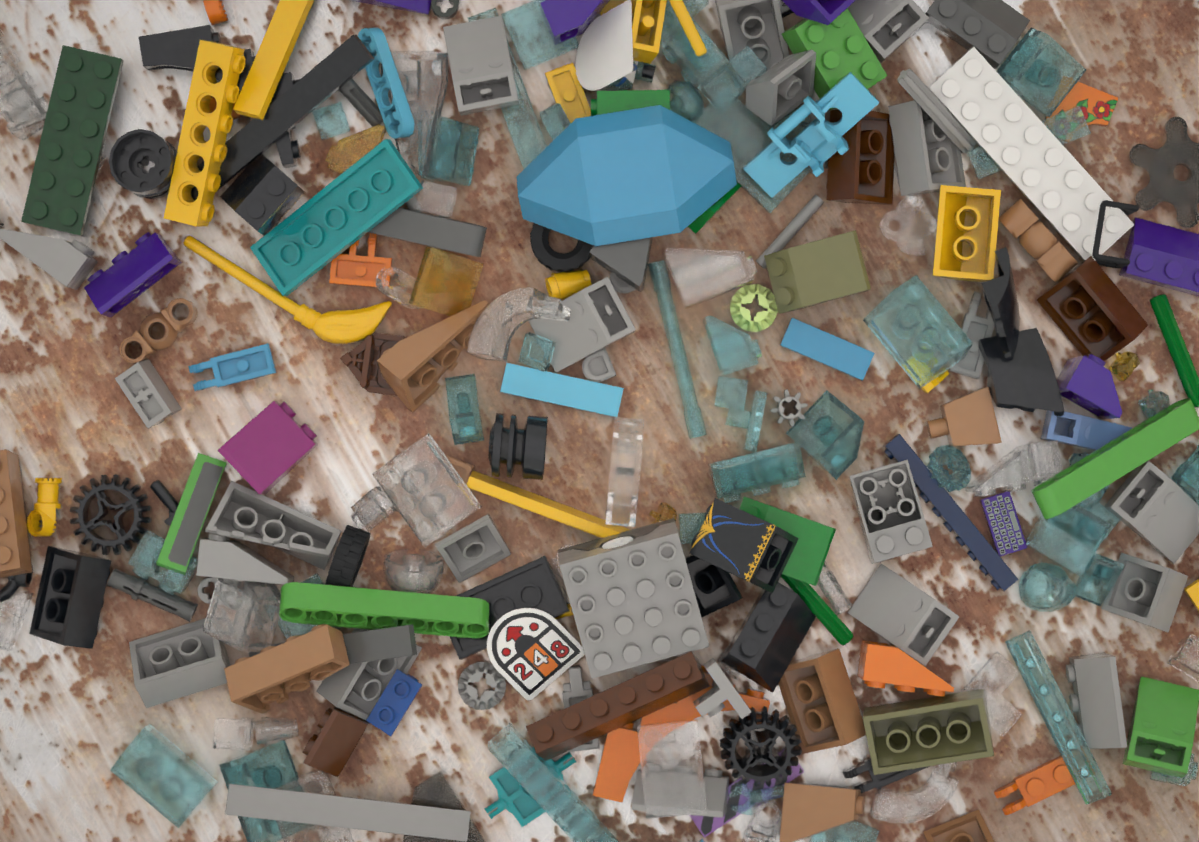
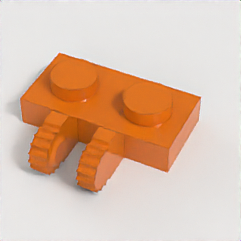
(358, 269)

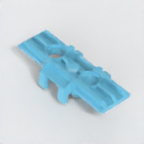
(816, 141)

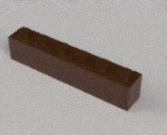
(617, 706)

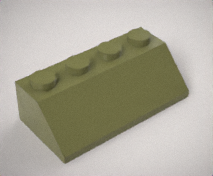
(928, 731)

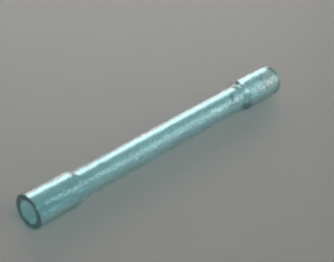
(662, 287)

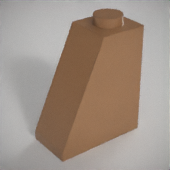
(817, 809)

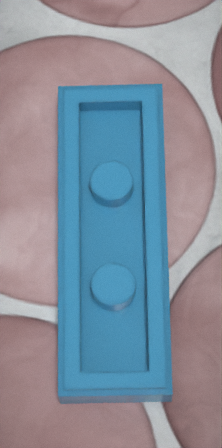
(827, 349)

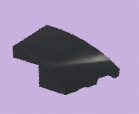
(1003, 304)
(1024, 380)

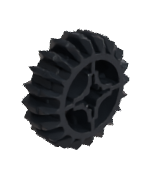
(103, 502)
(774, 762)

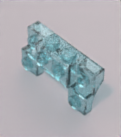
(712, 73)

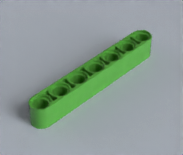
(1116, 458)
(384, 609)

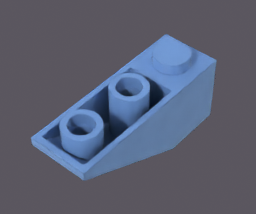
(1080, 430)

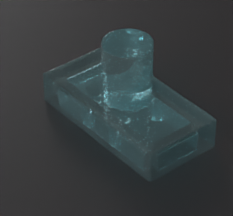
(749, 420)

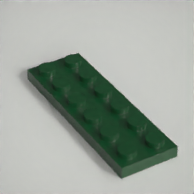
(72, 140)

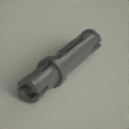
(151, 594)

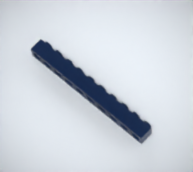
(953, 515)

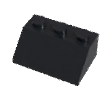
(70, 597)
(770, 636)

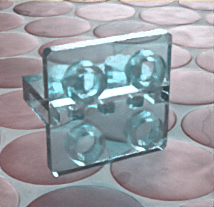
(453, 152)

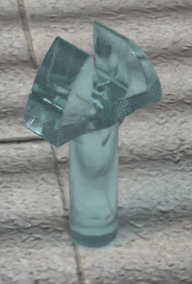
(754, 796)

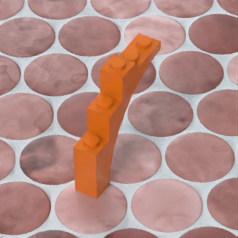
(621, 746)

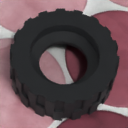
(553, 259)
(348, 557)

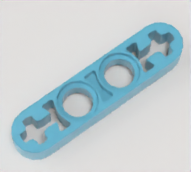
(399, 122)

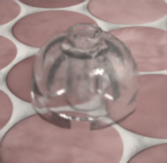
(413, 571)

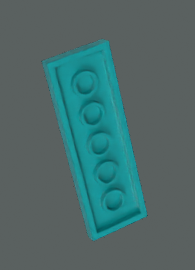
(336, 217)

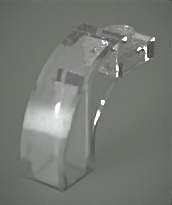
(504, 315)
(624, 472)
(917, 804)

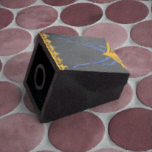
(262, 194)
(743, 545)

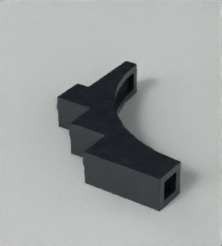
(179, 52)

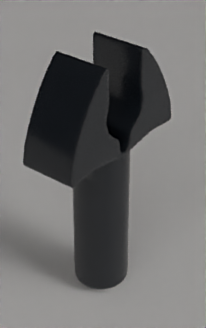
(166, 498)

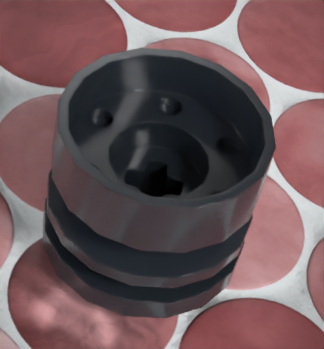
(134, 152)
(518, 446)

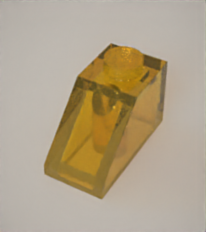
(353, 148)

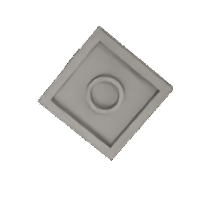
(713, 700)

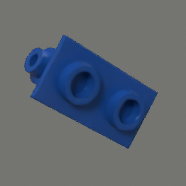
(394, 702)

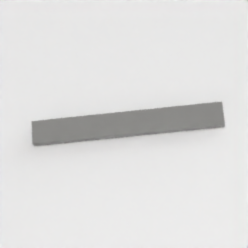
(347, 812)

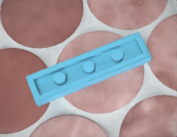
(561, 390)

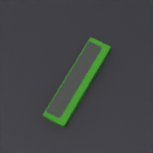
(191, 513)

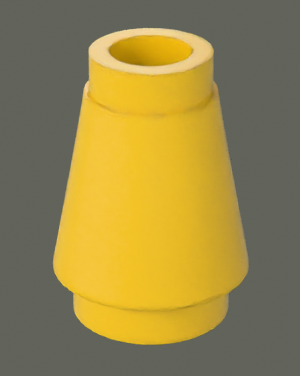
(566, 284)

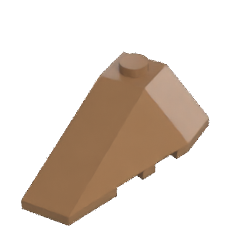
(422, 358)

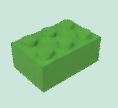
(838, 50)

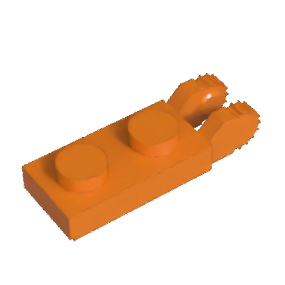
(1037, 785)

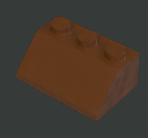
(867, 168)
(1092, 311)

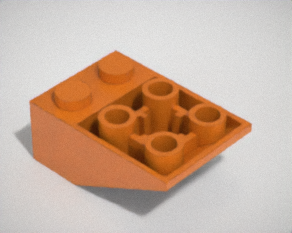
(888, 664)

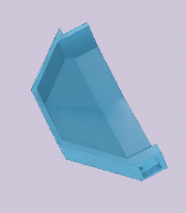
(626, 176)

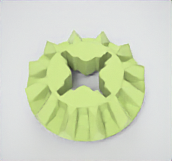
(742, 315)

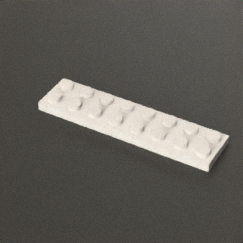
(1028, 153)

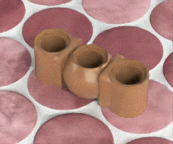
(1038, 240)
(144, 335)

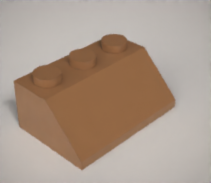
(821, 702)

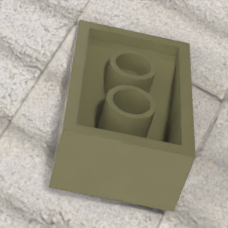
(817, 272)

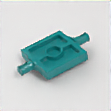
(516, 798)

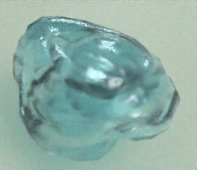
(1038, 586)

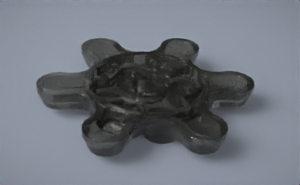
(1160, 165)

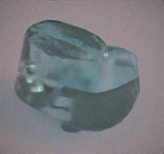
(1153, 403)

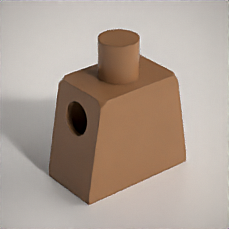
(967, 420)

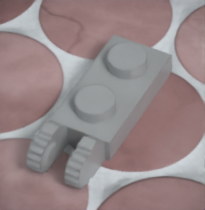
(976, 329)

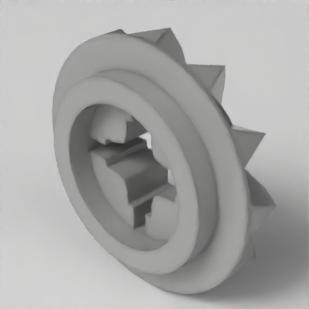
(474, 673)

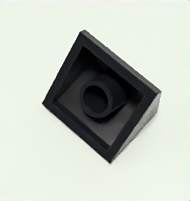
(712, 586)

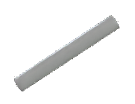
(792, 228)

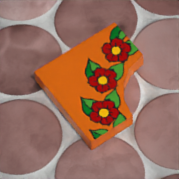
(1095, 104)

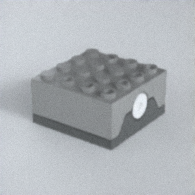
(632, 598)

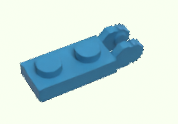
(236, 367)

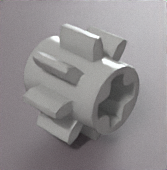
(780, 409)

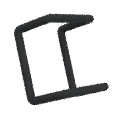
(1104, 260)

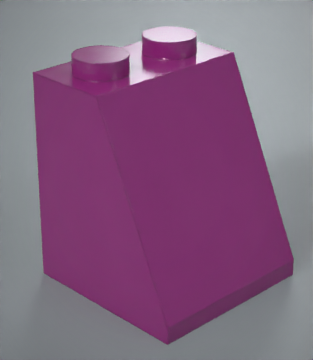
(269, 447)

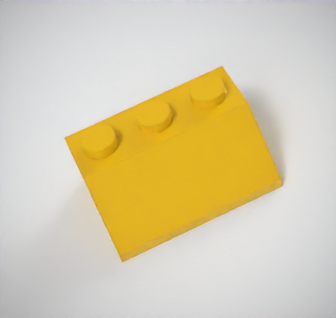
(966, 233)

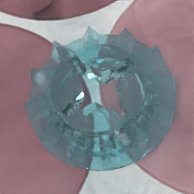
(956, 462)

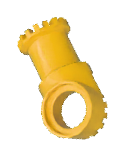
(44, 508)

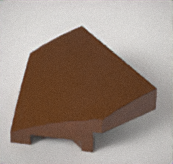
(364, 364)

